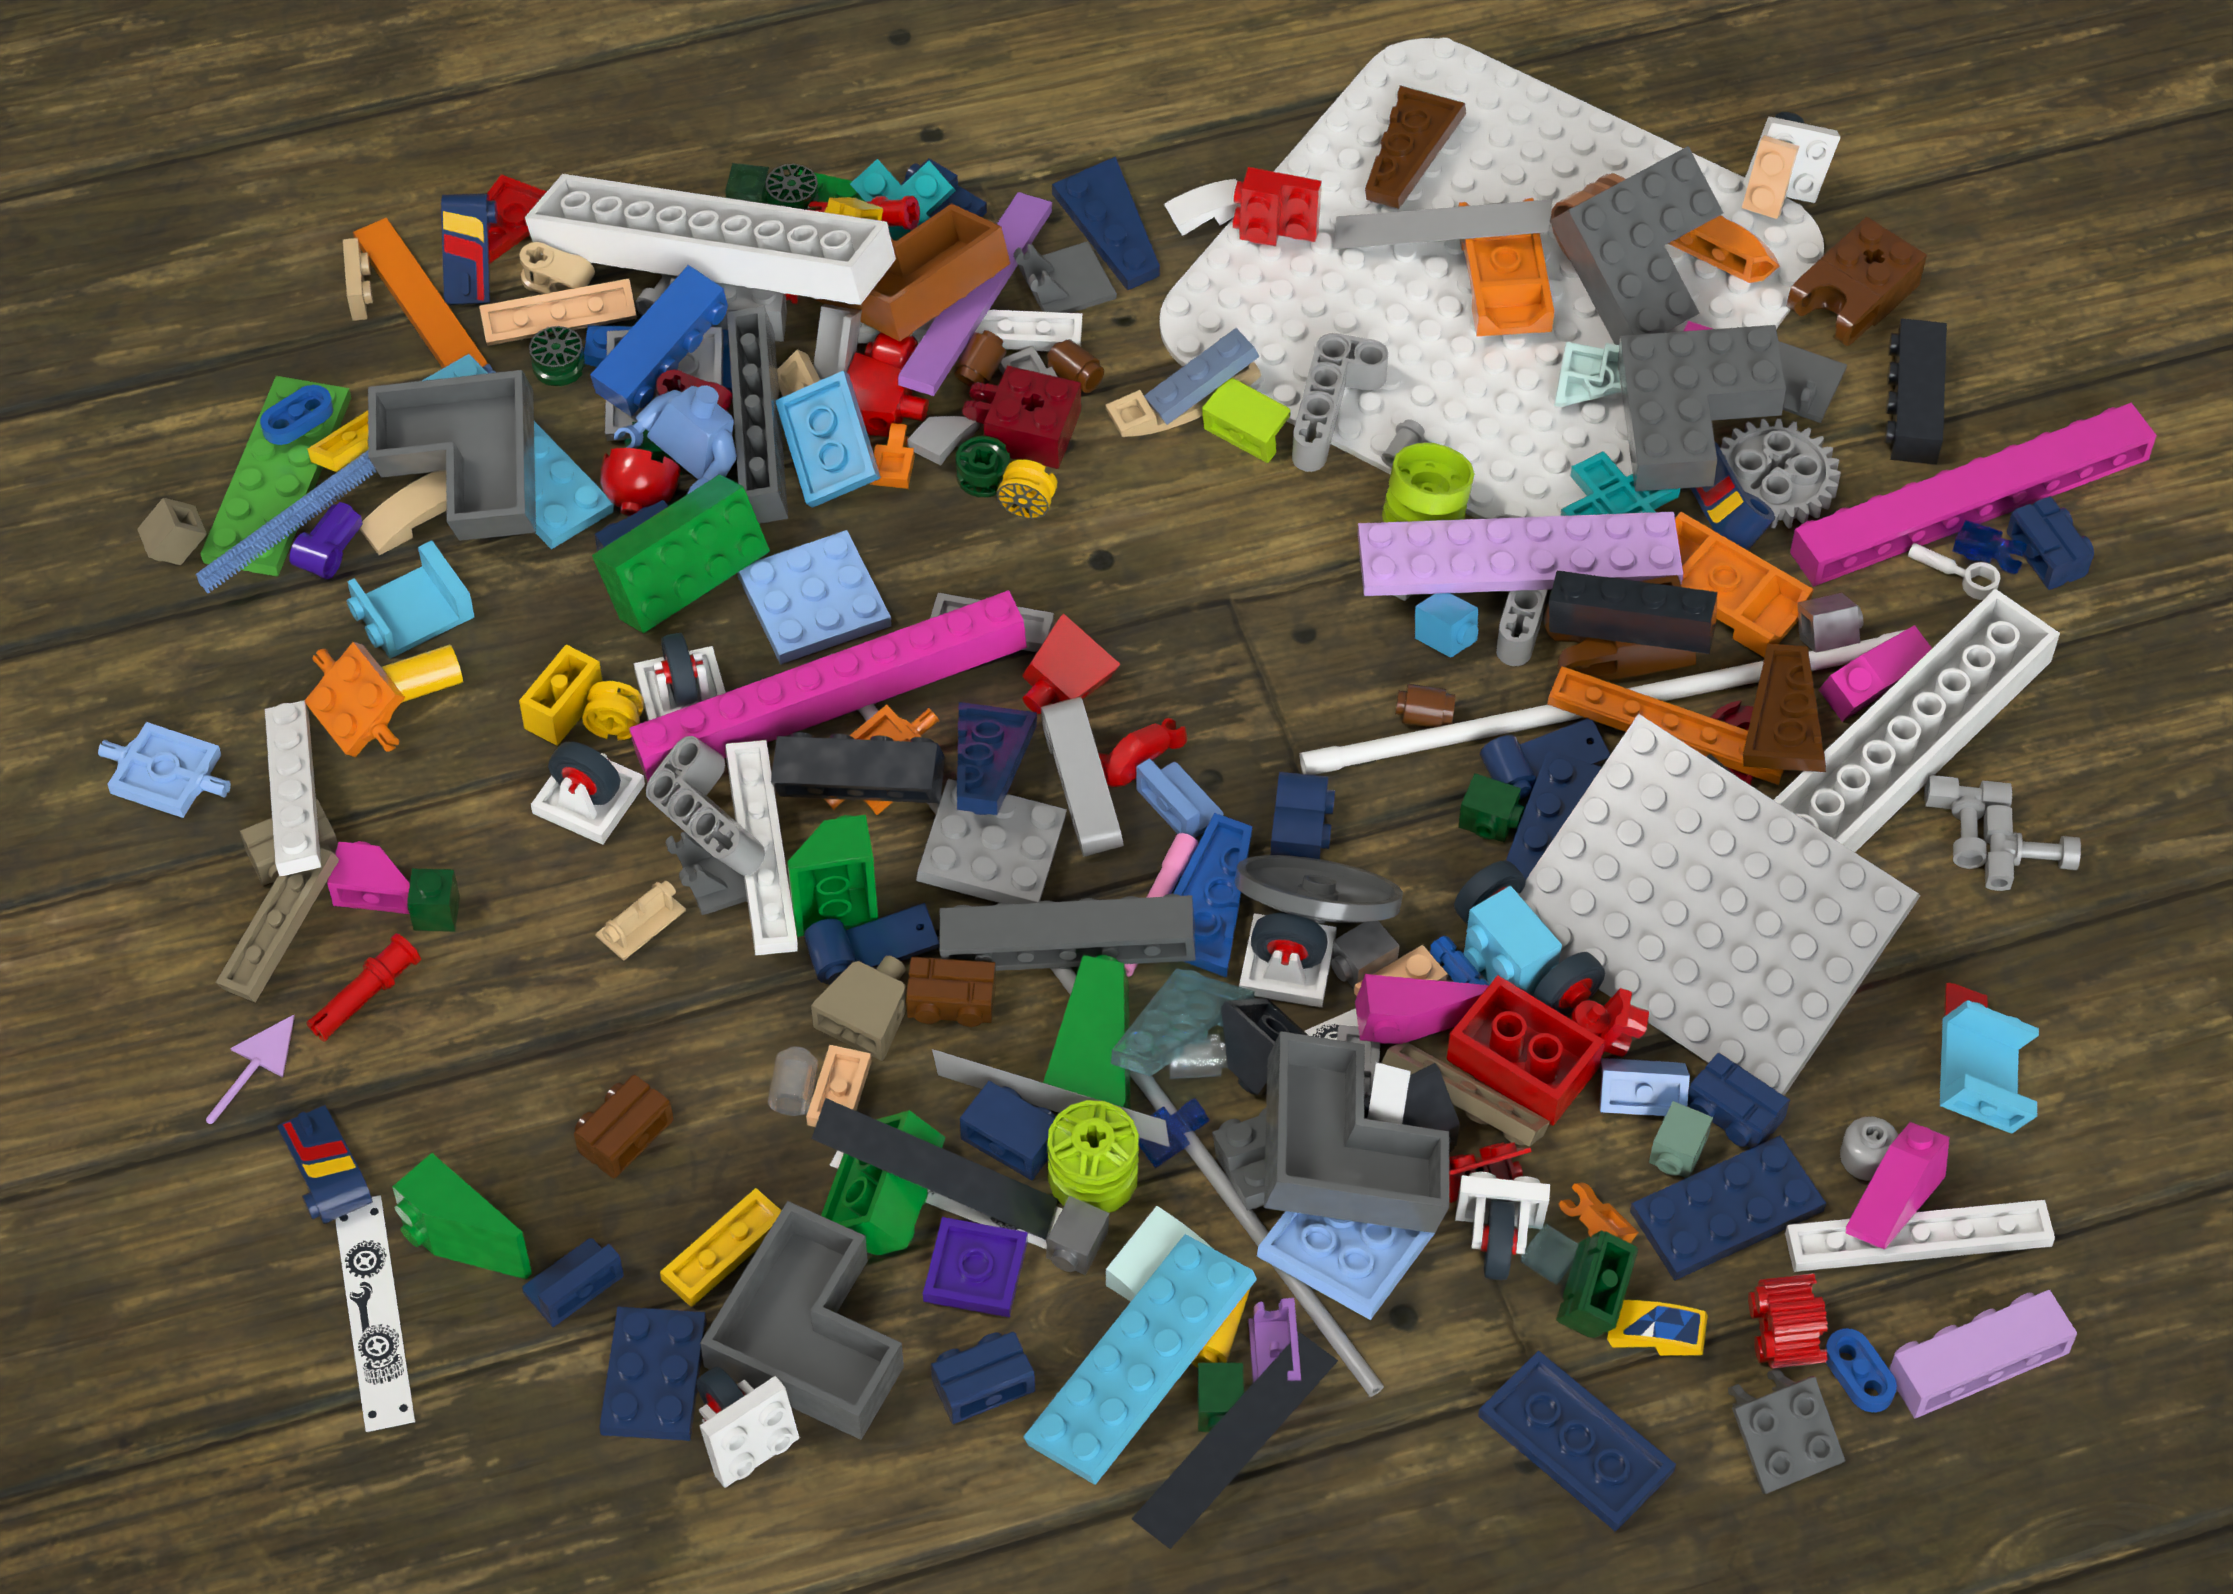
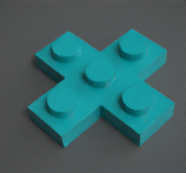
(926, 185)
(1611, 491)

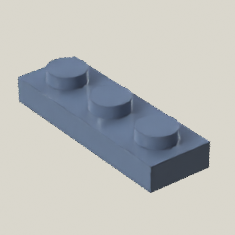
(1201, 376)

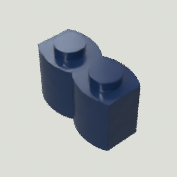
(1300, 815)

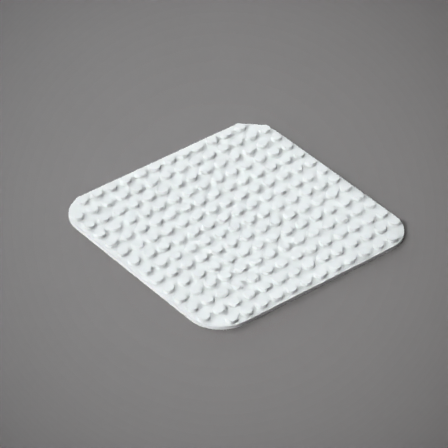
(1466, 391)

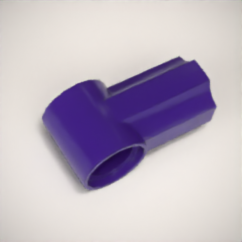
(323, 547)

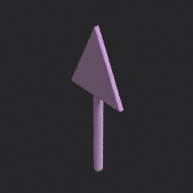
(263, 1049)

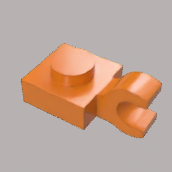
(894, 459)
(1597, 1215)

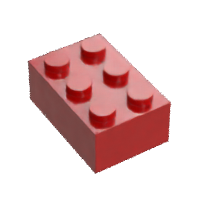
(1525, 1049)

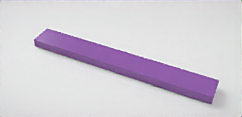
(957, 323)

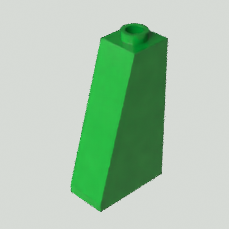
(1090, 1030)

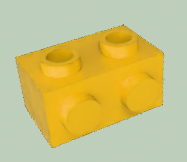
(559, 695)

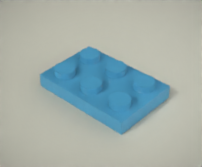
(827, 439)

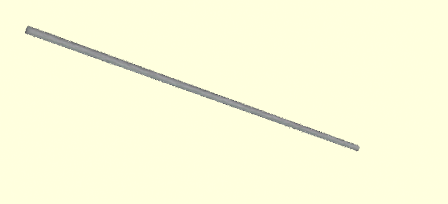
(1225, 1189)

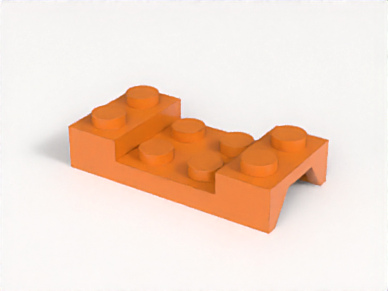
(1508, 284)
(1751, 593)

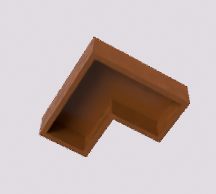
(933, 271)

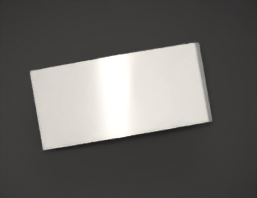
(1203, 204)

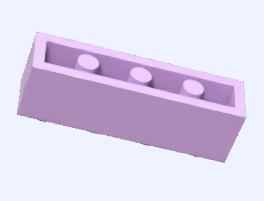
(1981, 1352)

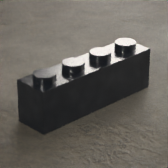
(1917, 391)
(1633, 612)
(858, 768)

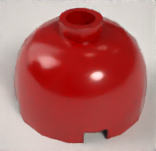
(636, 481)

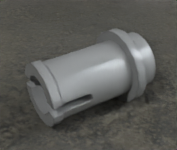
(1407, 434)

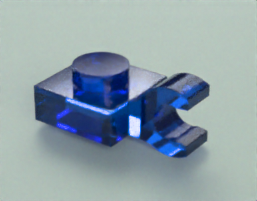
(1985, 543)
(1186, 1119)

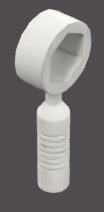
(1949, 566)

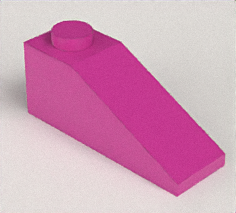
(1873, 673)
(1410, 1008)
(1900, 1185)

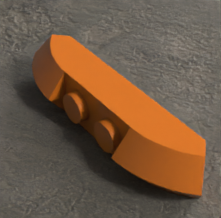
(1729, 249)

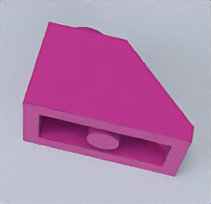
(367, 879)

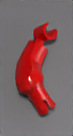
(1139, 746)

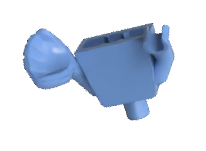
(689, 430)

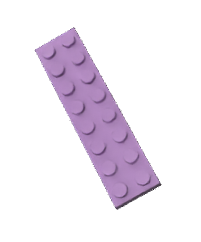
(1514, 552)

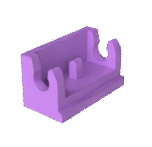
(1271, 1334)

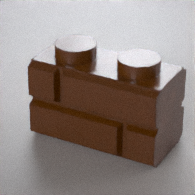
(951, 991)
(622, 1125)

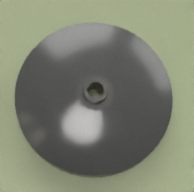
(1318, 889)

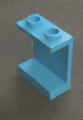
(413, 605)
(1982, 1066)

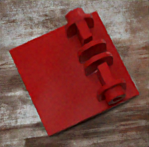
(1494, 1160)

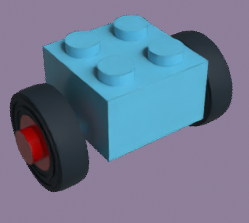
(1516, 945)

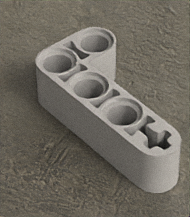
(1336, 364)
(1520, 616)
(1081, 776)
(680, 793)

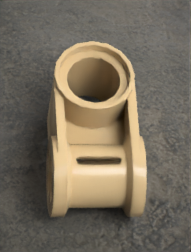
(556, 272)

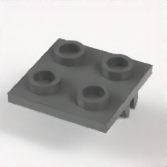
(1065, 278)
(1809, 381)
(710, 880)
(1786, 1431)

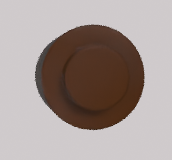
(980, 358)
(1075, 364)
(1425, 706)

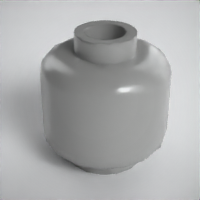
(1866, 1145)

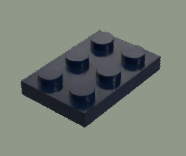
(653, 1374)

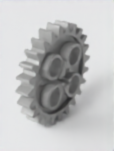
(1784, 469)

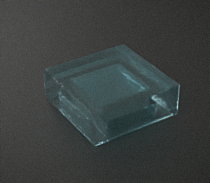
(1550, 1254)

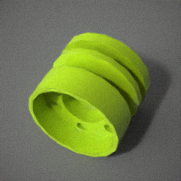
(1428, 484)
(1096, 1175)

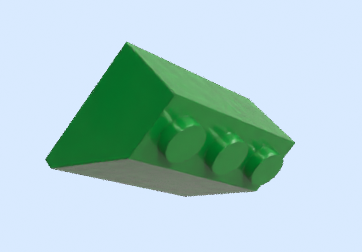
(834, 875)
(876, 1201)

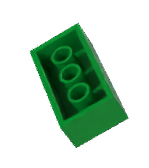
(681, 553)

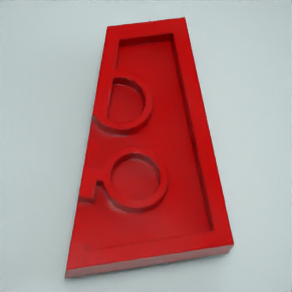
(513, 203)

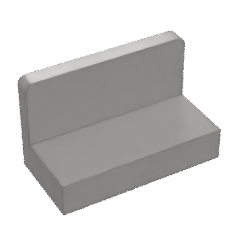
(836, 339)

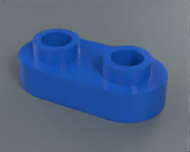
(293, 417)
(1862, 1372)

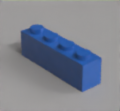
(660, 340)

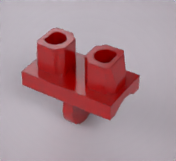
(1614, 1021)

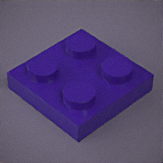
(975, 1267)

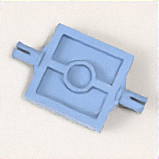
(164, 769)

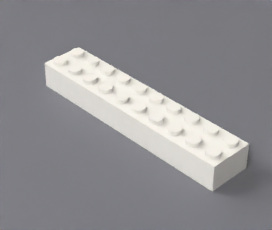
(717, 236)
(1923, 721)

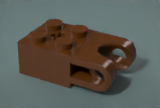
(1859, 279)
(1618, 659)

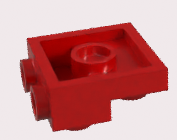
(1276, 206)

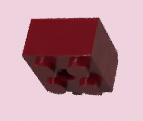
(1028, 413)

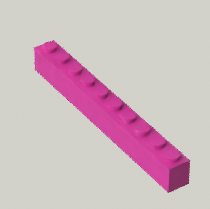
(1971, 492)
(840, 681)

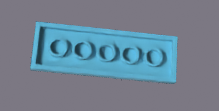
(564, 494)
(1139, 1358)

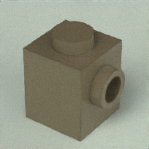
(171, 531)

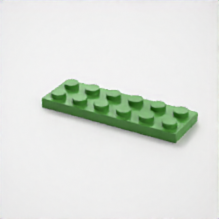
(270, 481)

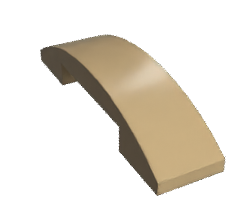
(1136, 417)
(411, 506)

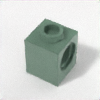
(1680, 1140)

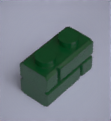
(1597, 1284)

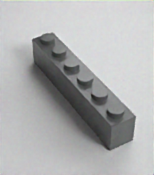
(756, 413)
(1062, 932)

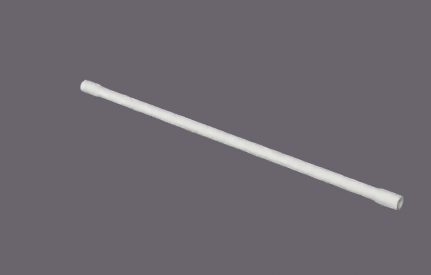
(1335, 757)

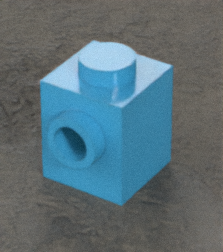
(1446, 623)

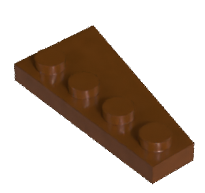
(1414, 138)
(1785, 716)

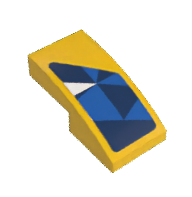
(1660, 1325)

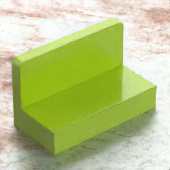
(1245, 418)

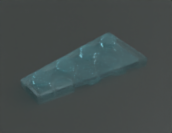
(1172, 1019)

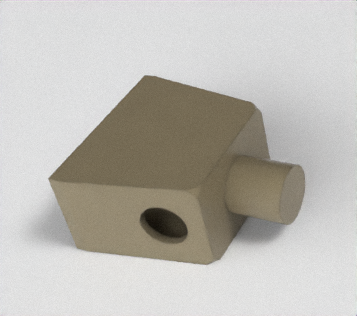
(864, 1006)

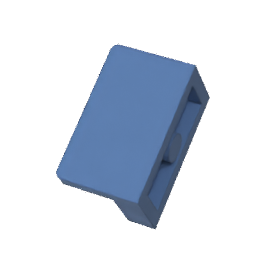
(1176, 797)
(1642, 1086)

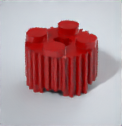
(1788, 1321)

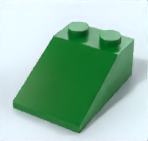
(457, 1221)

